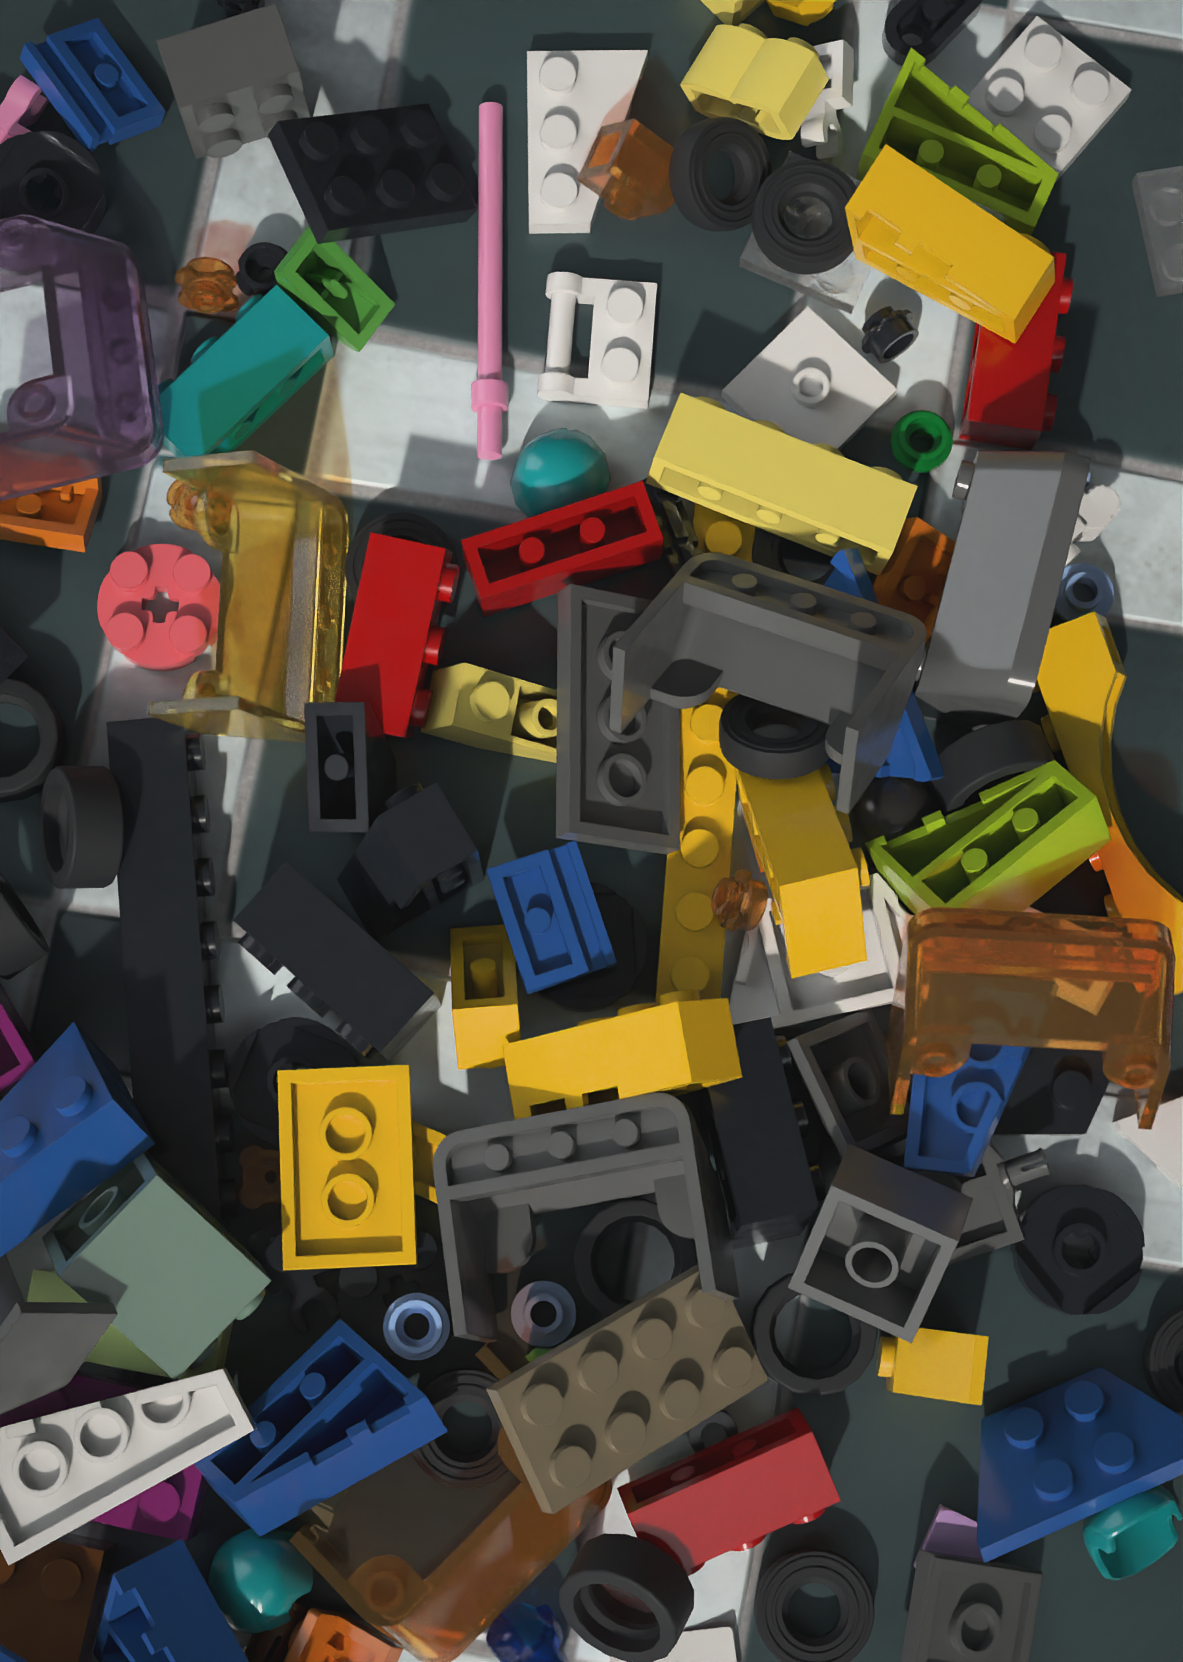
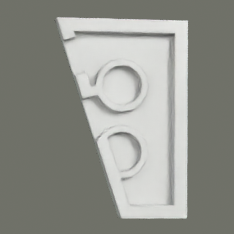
(567, 105)

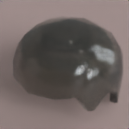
(890, 809)

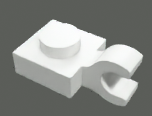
(821, 123)

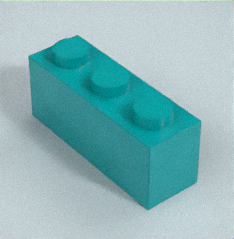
(242, 376)

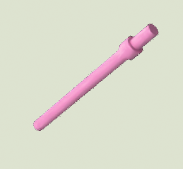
(490, 392)

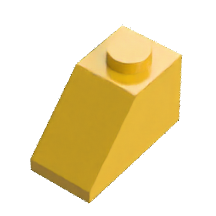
(483, 995)
(935, 1365)

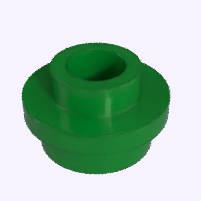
(925, 424)

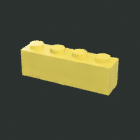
(780, 482)

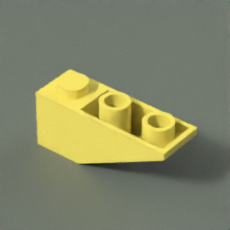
(493, 712)

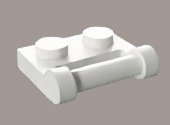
(618, 346)

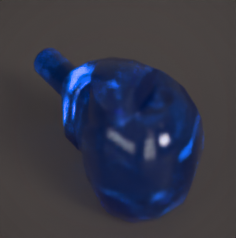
(526, 1635)

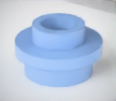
(1068, 607)
(564, 1307)
(395, 1332)

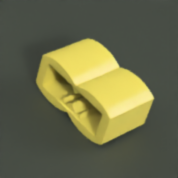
(755, 79)

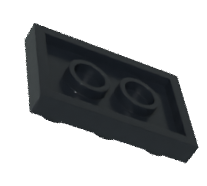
(372, 172)

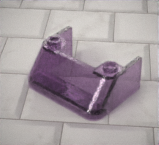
(103, 396)

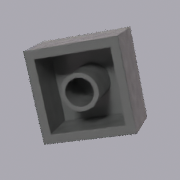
(234, 80)
(881, 1243)

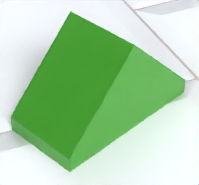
(333, 290)

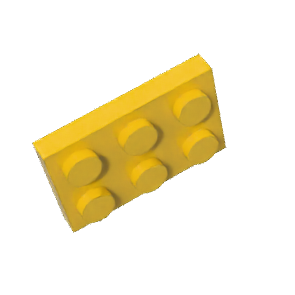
(347, 1167)

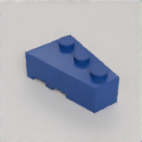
(63, 1134)
(320, 1431)
(164, 1614)

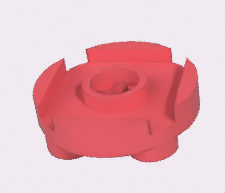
(138, 578)

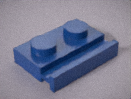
(92, 85)
(551, 917)

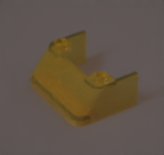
(276, 601)

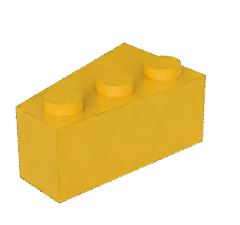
(947, 246)
(808, 867)
(639, 1052)

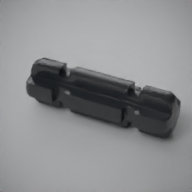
(675, 526)

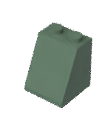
(159, 1262)

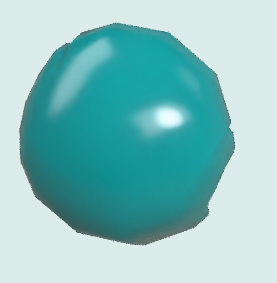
(558, 471)
(1132, 1533)
(258, 1579)

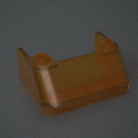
(1034, 985)
(476, 1582)

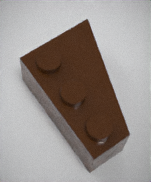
(55, 1599)

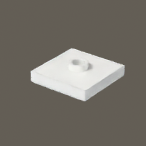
(810, 384)

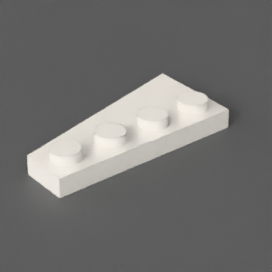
(101, 1454)

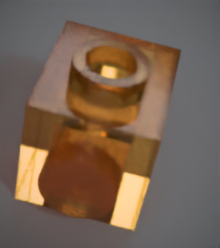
(629, 170)

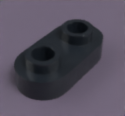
(931, 20)

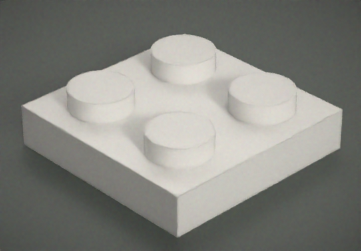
(1049, 95)

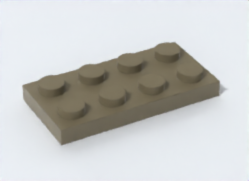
(625, 1388)

